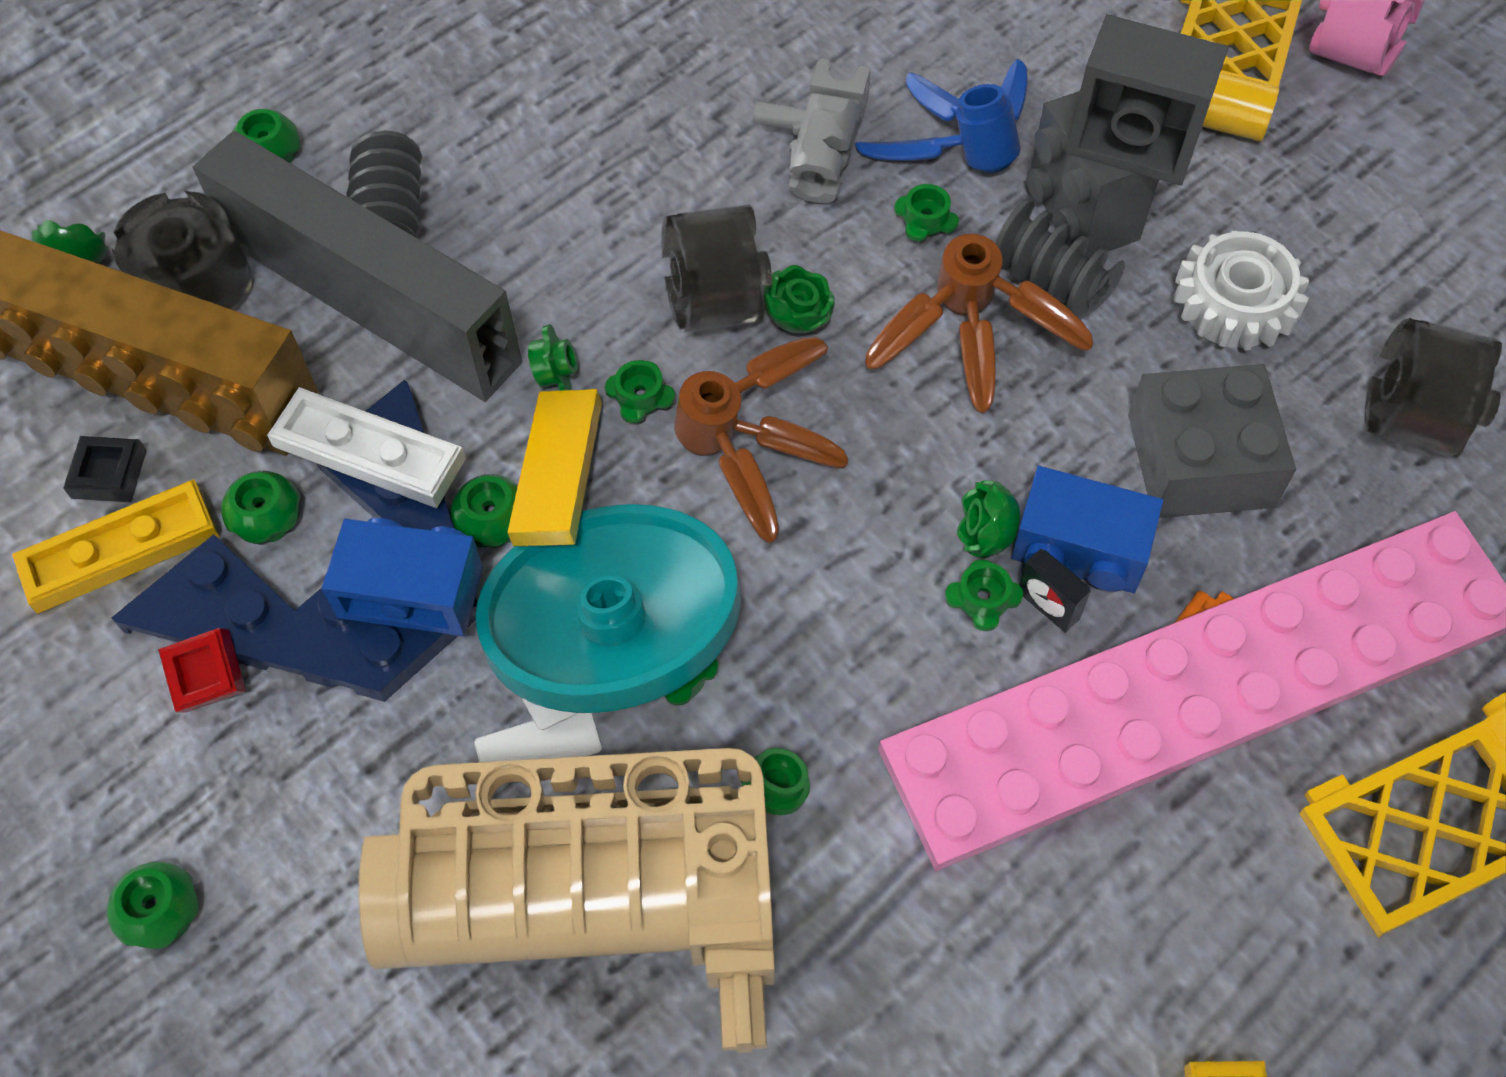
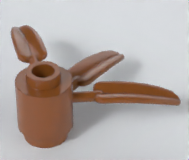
(966, 286)
(709, 416)

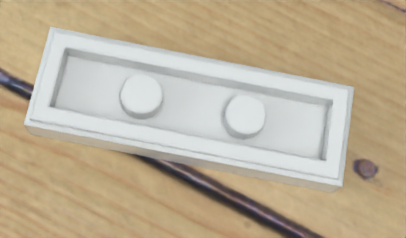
(367, 447)

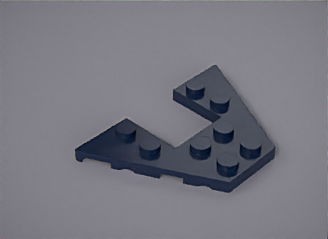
(220, 591)

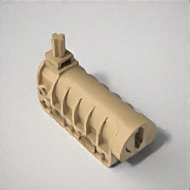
(582, 872)

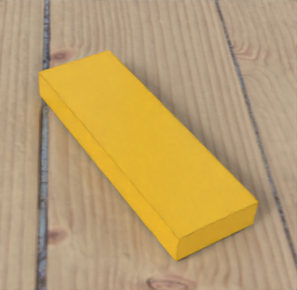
(555, 468)
(114, 546)

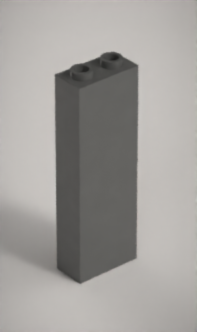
(364, 266)

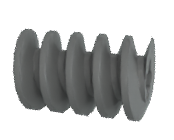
(387, 177)
(1054, 264)

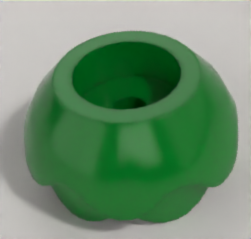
(270, 131)
(74, 240)
(798, 300)
(468, 511)
(989, 519)
(266, 522)
(167, 919)

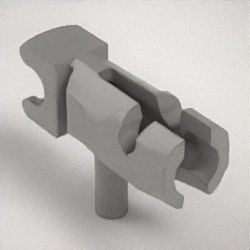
(822, 129)

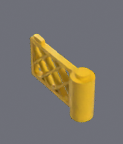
(1241, 102)
(1490, 742)

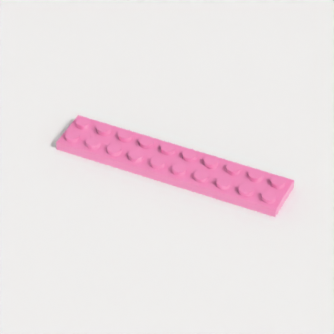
(1193, 689)

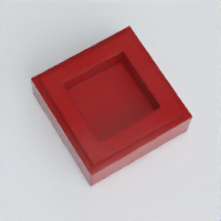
(202, 670)

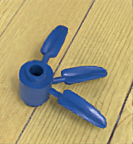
(984, 119)

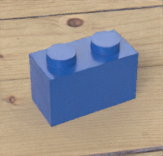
(1089, 528)
(403, 576)

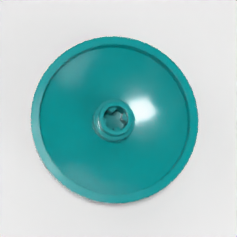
(614, 616)

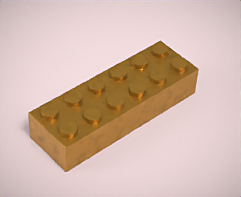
(147, 343)

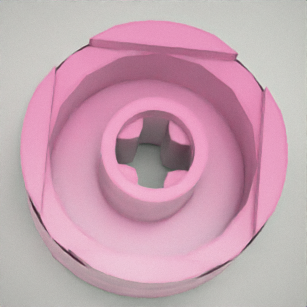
(1364, 32)

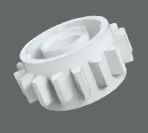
(1241, 290)

